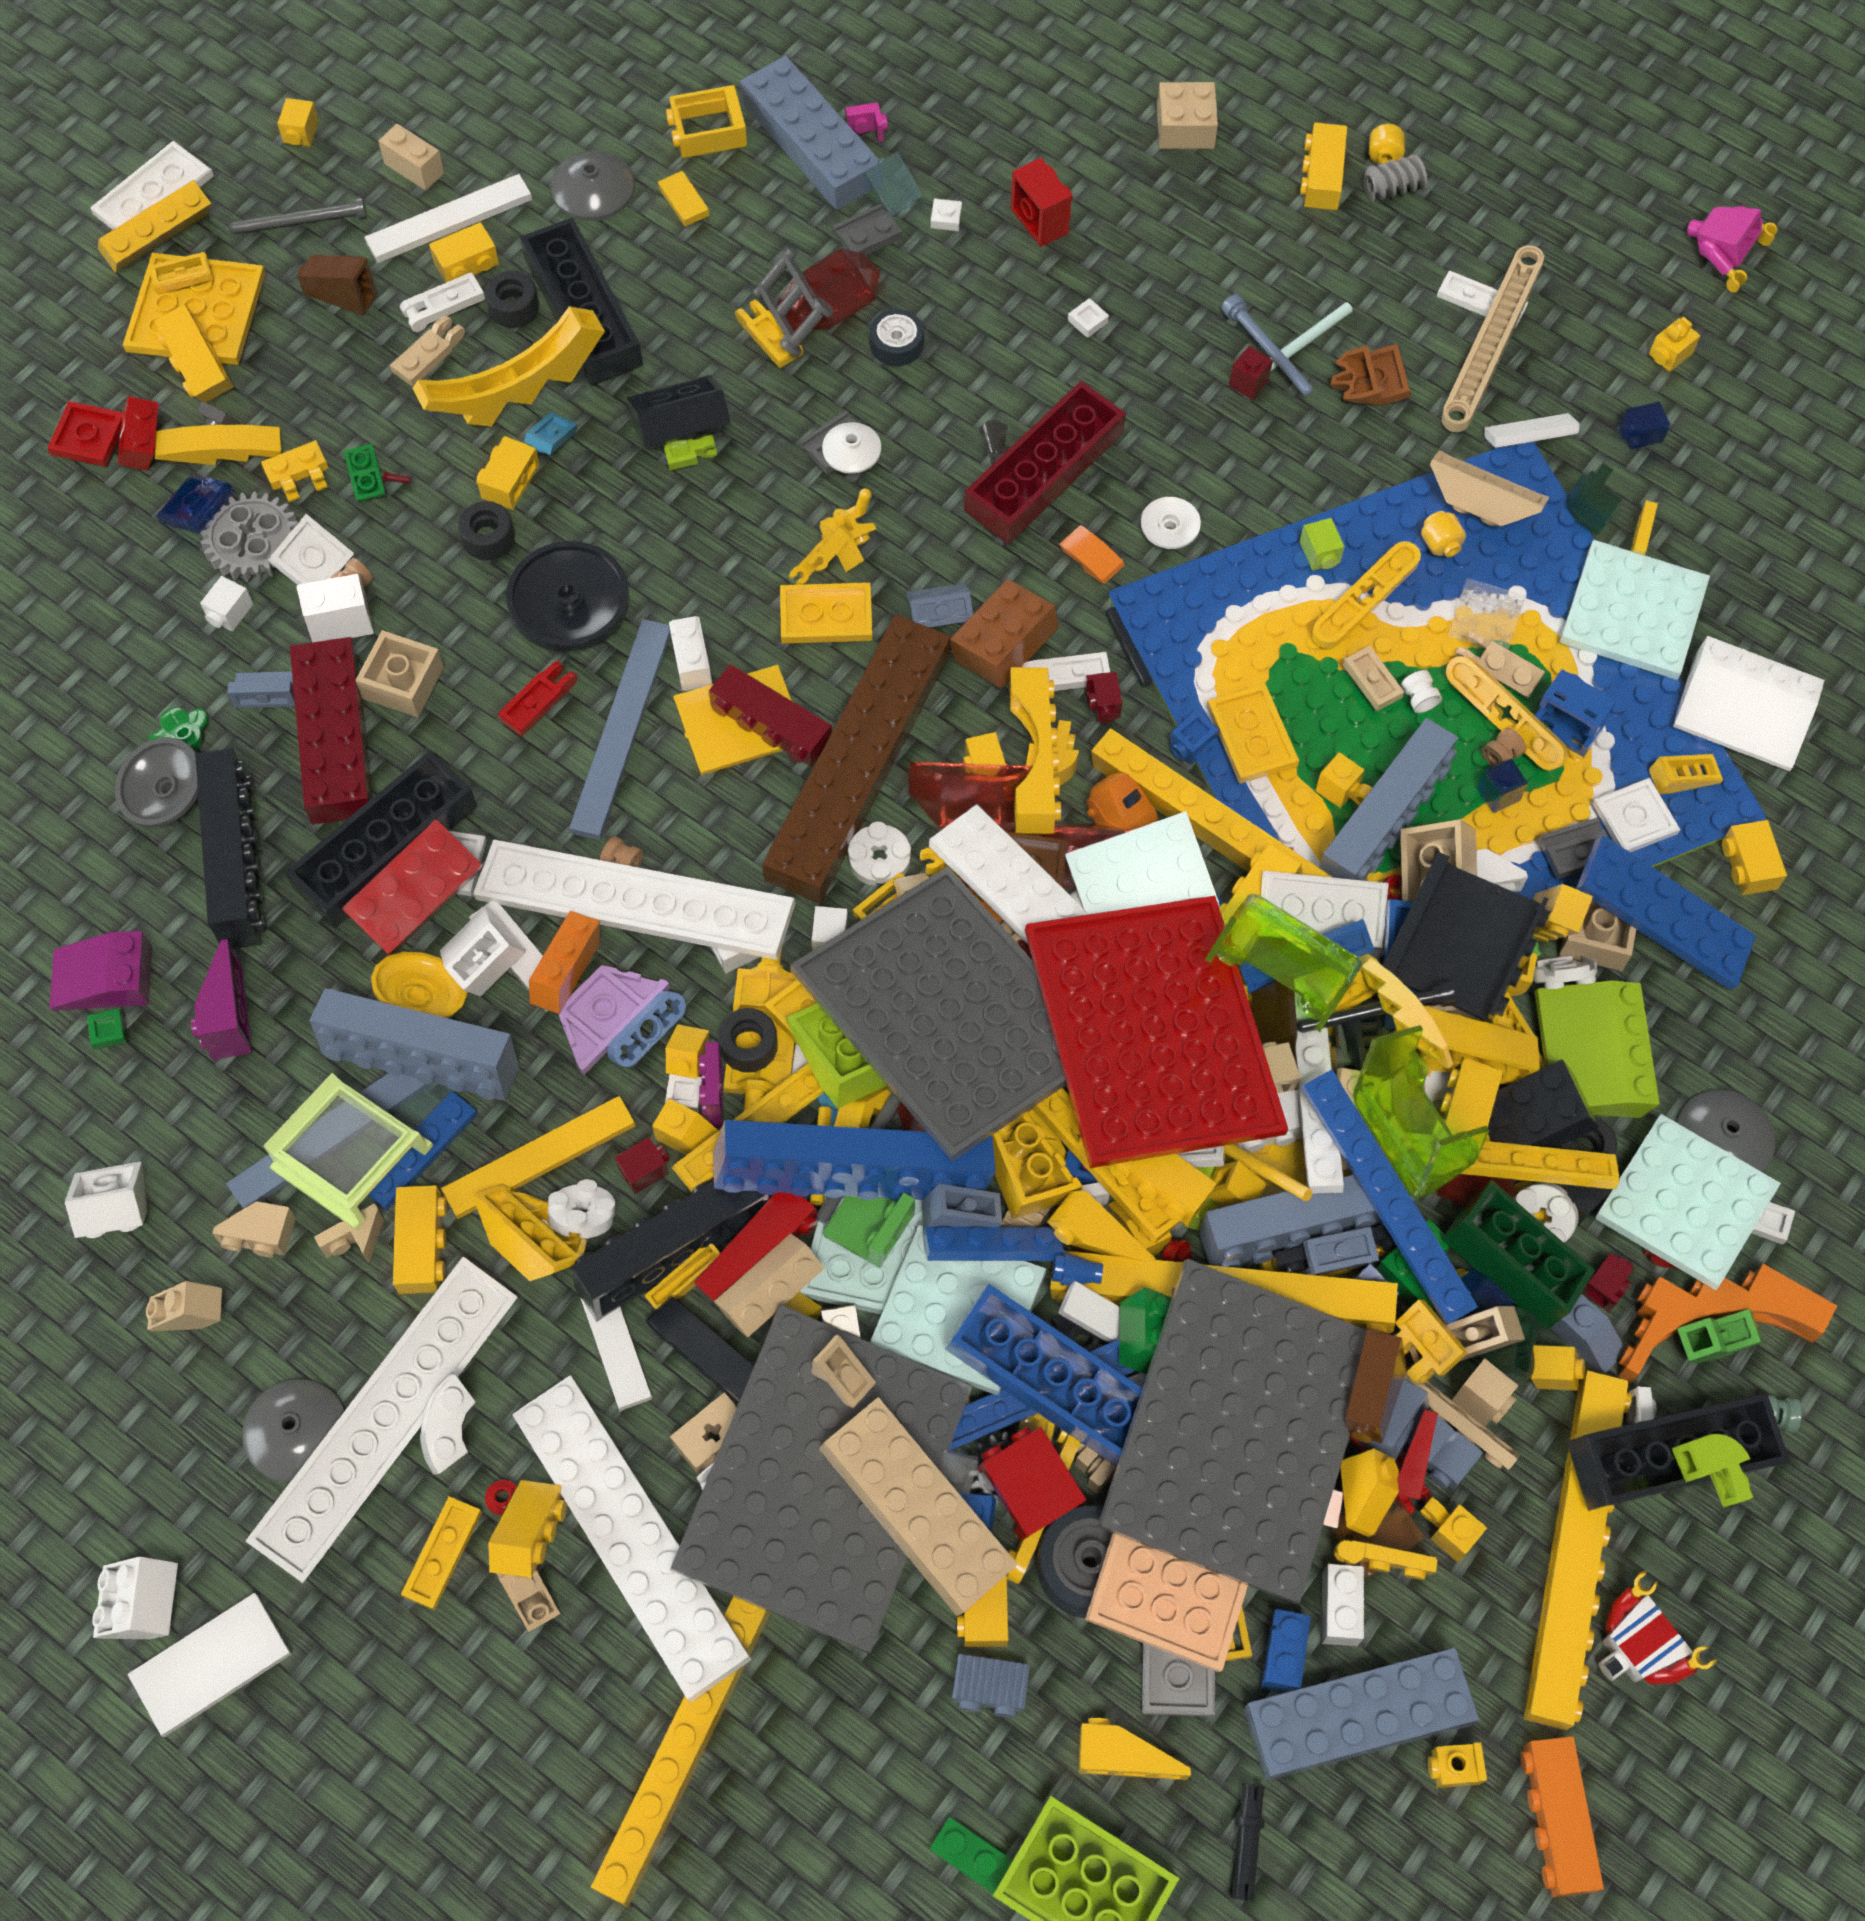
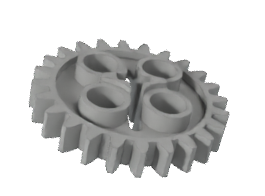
(247, 536)

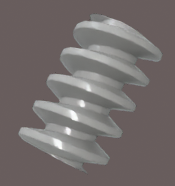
(1395, 175)

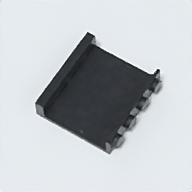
(1466, 934)

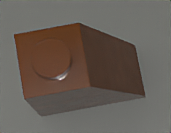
(339, 281)
(1376, 1386)

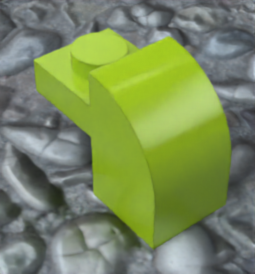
(1719, 1458)

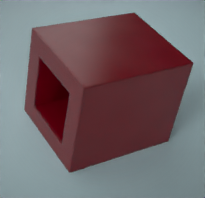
(1250, 372)
(643, 1165)

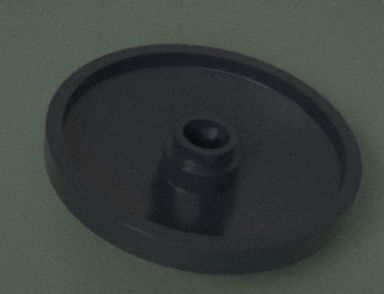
(567, 596)

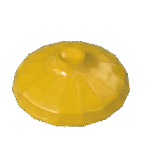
(417, 983)

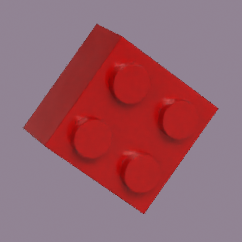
(1041, 201)

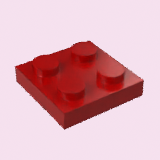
(86, 434)

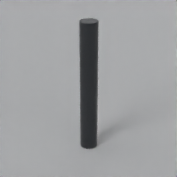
(1128, 646)

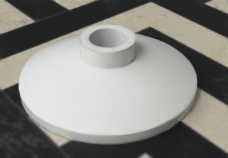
(855, 456)
(1170, 513)

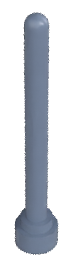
(1236, 309)

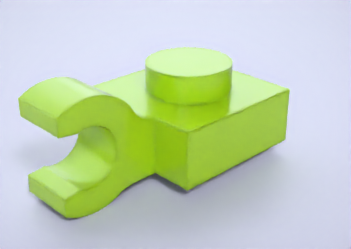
(685, 452)

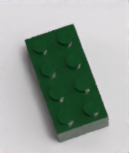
(1519, 1254)

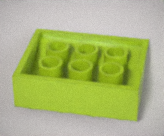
(1605, 1043)
(832, 1057)
(1082, 1873)

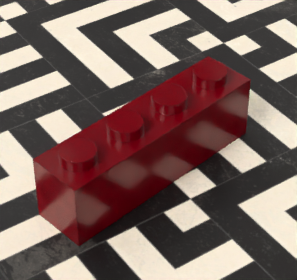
(769, 715)

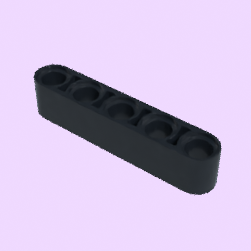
(701, 1347)

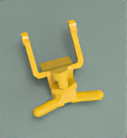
(840, 537)

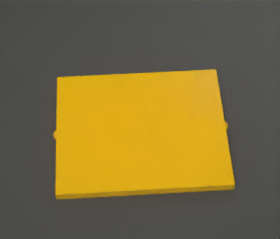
(719, 740)

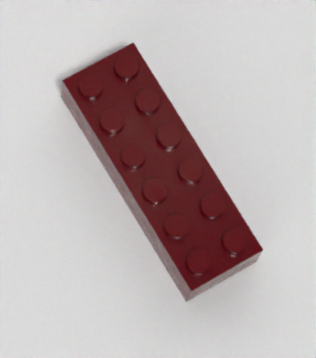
(1044, 462)
(330, 729)

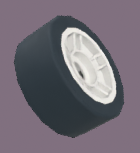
(896, 337)

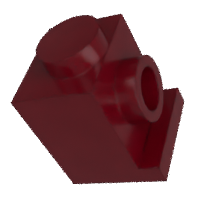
(1104, 696)
(1609, 1282)

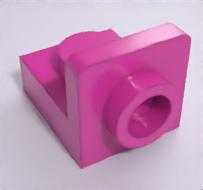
(867, 118)

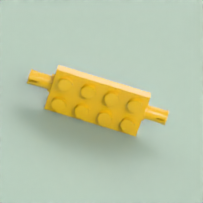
(753, 990)

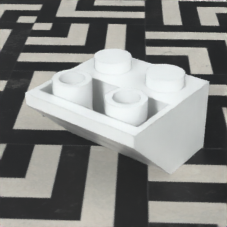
(480, 953)
(135, 1599)

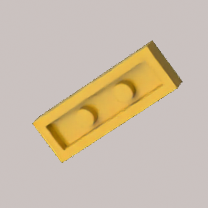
(441, 1553)

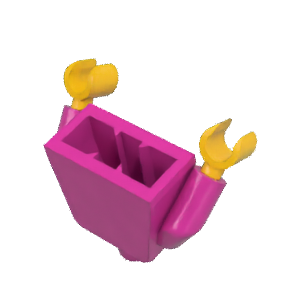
(1728, 238)

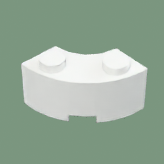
(442, 1424)

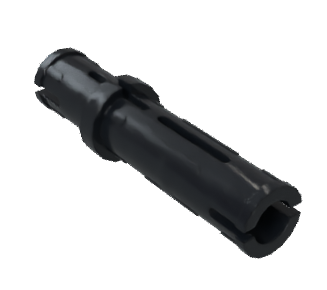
(1248, 1838)

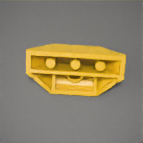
(522, 1233)

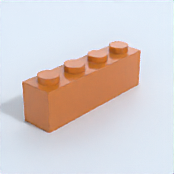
(1562, 1817)

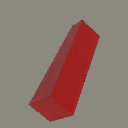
(1415, 1464)

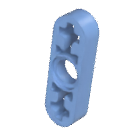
(636, 1051)

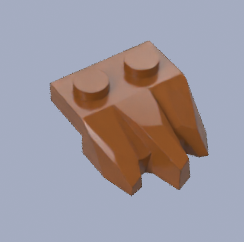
(1372, 376)

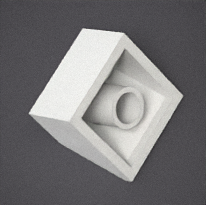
(335, 608)
(107, 1200)

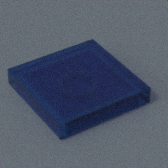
(195, 503)

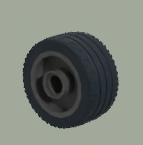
(1062, 1554)

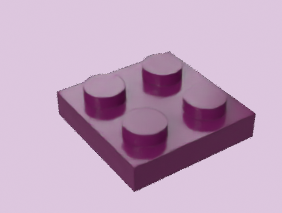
(712, 1084)

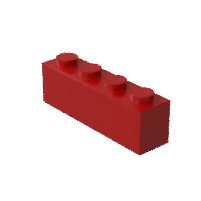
(771, 1225)

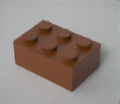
(1004, 633)

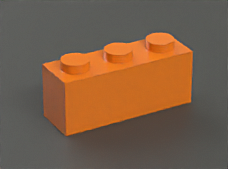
(564, 962)

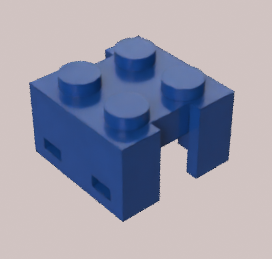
(1575, 711)

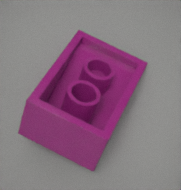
(102, 972)
(222, 1007)

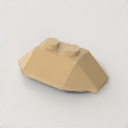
(1484, 493)

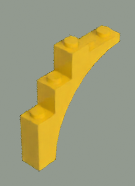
(520, 379)

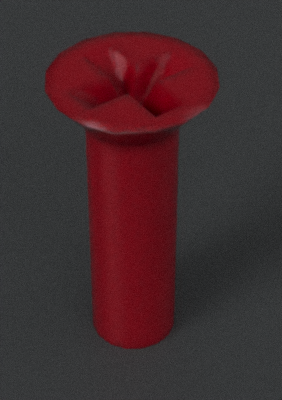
(396, 478)

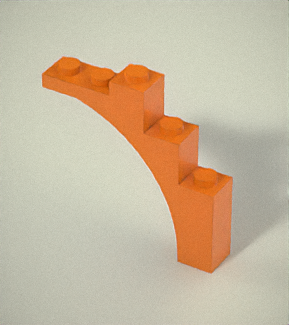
(1766, 1292)

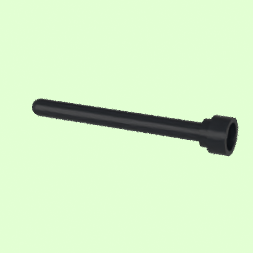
(1439, 994)

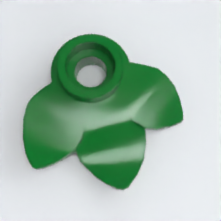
(182, 726)

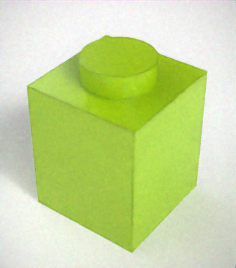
(1322, 544)

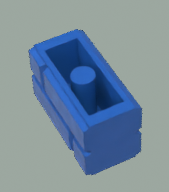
(1285, 1651)

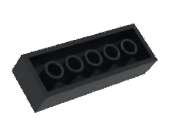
(573, 279)
(377, 834)
(229, 848)
(660, 1244)
(1639, 1457)

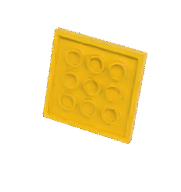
(220, 305)

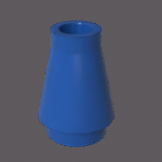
(1072, 1268)

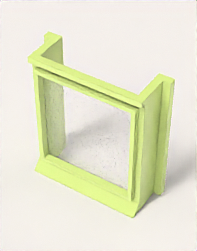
(340, 1148)

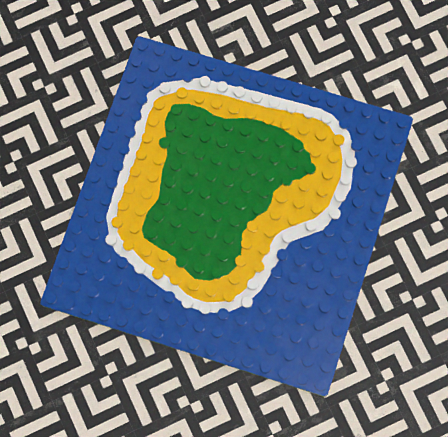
(1250, 622)

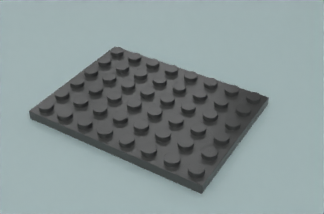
(941, 1011)
(1237, 1433)
(778, 1515)

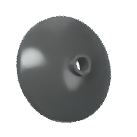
(592, 185)
(148, 776)
(1715, 1109)
(280, 1451)

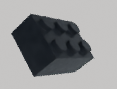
(679, 411)
(1541, 1109)

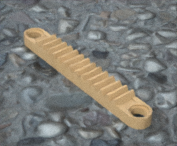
(1492, 338)

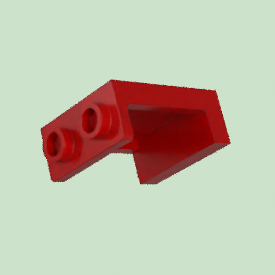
(1031, 1481)

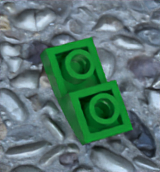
(364, 473)

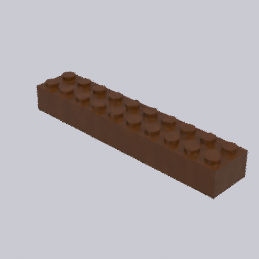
(857, 759)

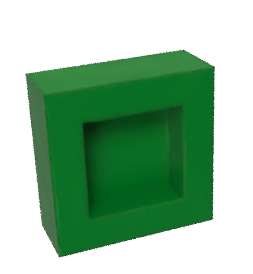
(106, 1029)

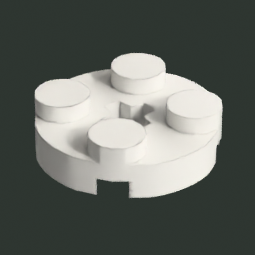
(878, 837)
(1562, 969)
(1557, 1203)
(566, 1208)

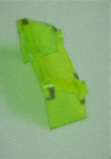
(1288, 953)
(1405, 1120)

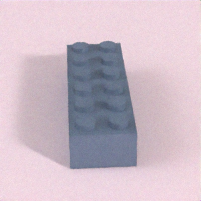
(809, 131)
(1391, 804)
(415, 1044)
(1282, 1222)
(1360, 1714)

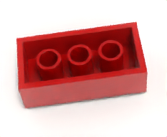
(412, 888)

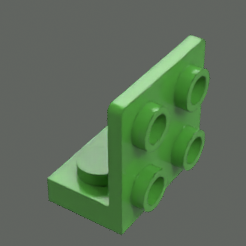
(870, 1226)

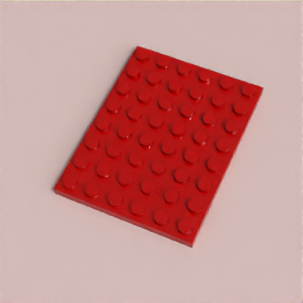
(1153, 1032)

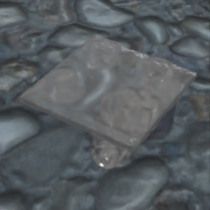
(1487, 612)

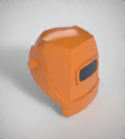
(1120, 803)

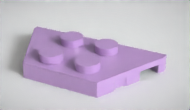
(603, 1009)

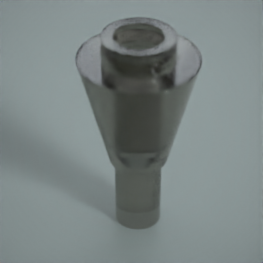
(994, 438)

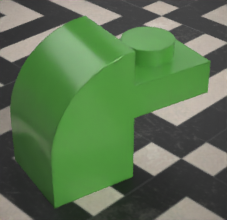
(1721, 1337)

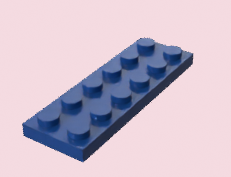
(1666, 912)

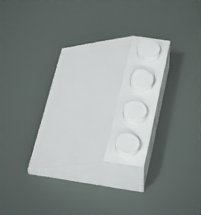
(1748, 703)

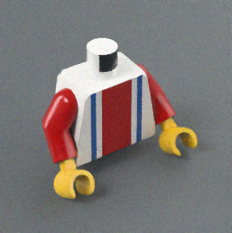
(1646, 1642)

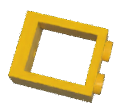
(701, 104)

